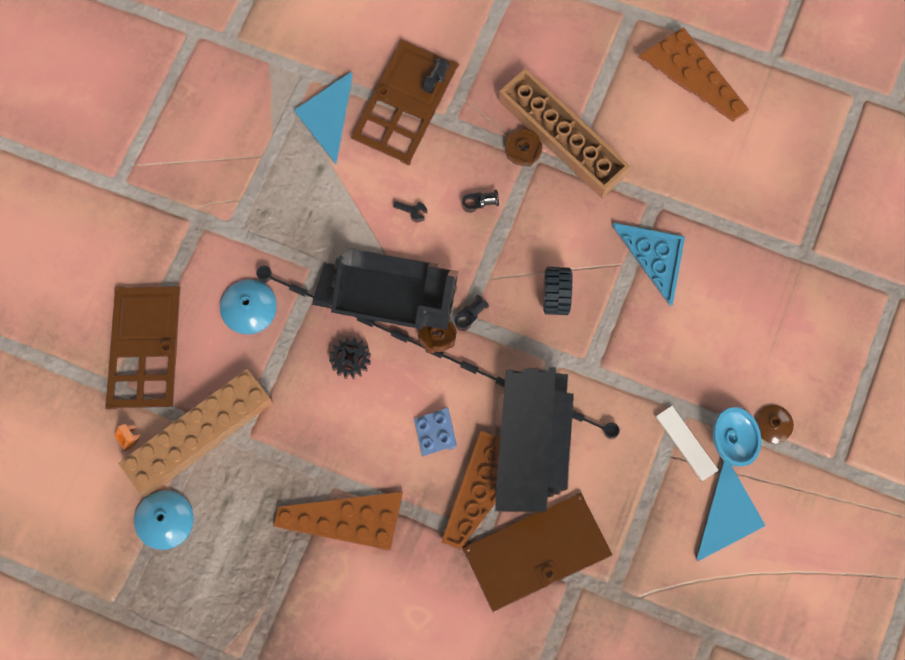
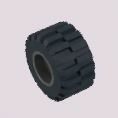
(557, 290)

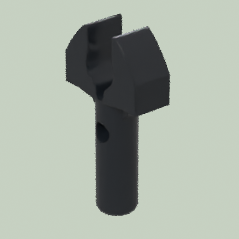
(412, 210)

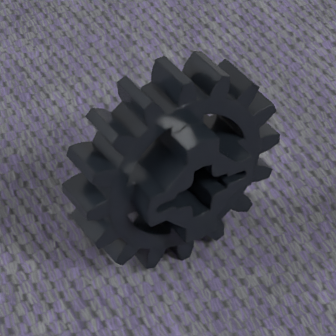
(356, 353)

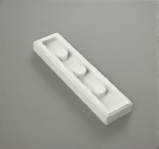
(686, 443)

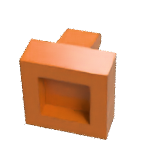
(125, 436)

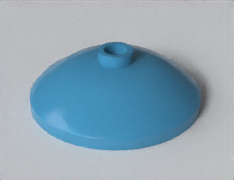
(251, 317)
(737, 437)
(172, 529)

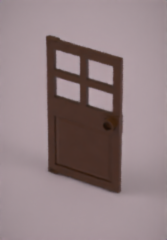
(402, 89)
(142, 328)

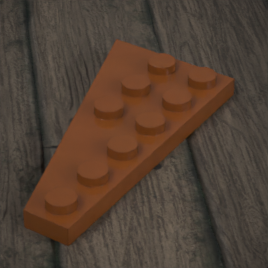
(691, 69)
(475, 494)
(354, 520)

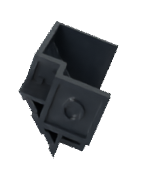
(387, 289)
(531, 440)

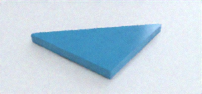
(326, 115)
(657, 255)
(730, 514)

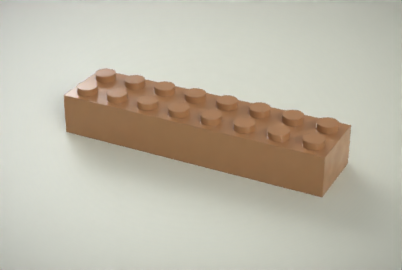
(564, 133)
(195, 433)

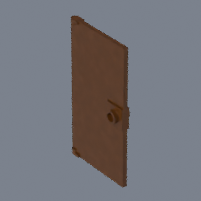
(537, 552)

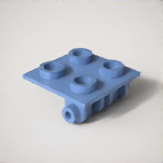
(435, 432)

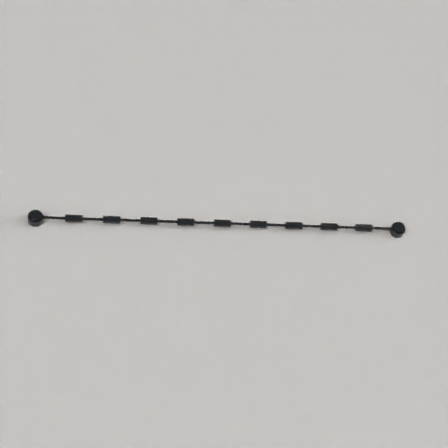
(264, 274)

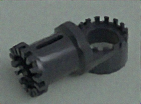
(436, 75)
(481, 200)
(471, 312)

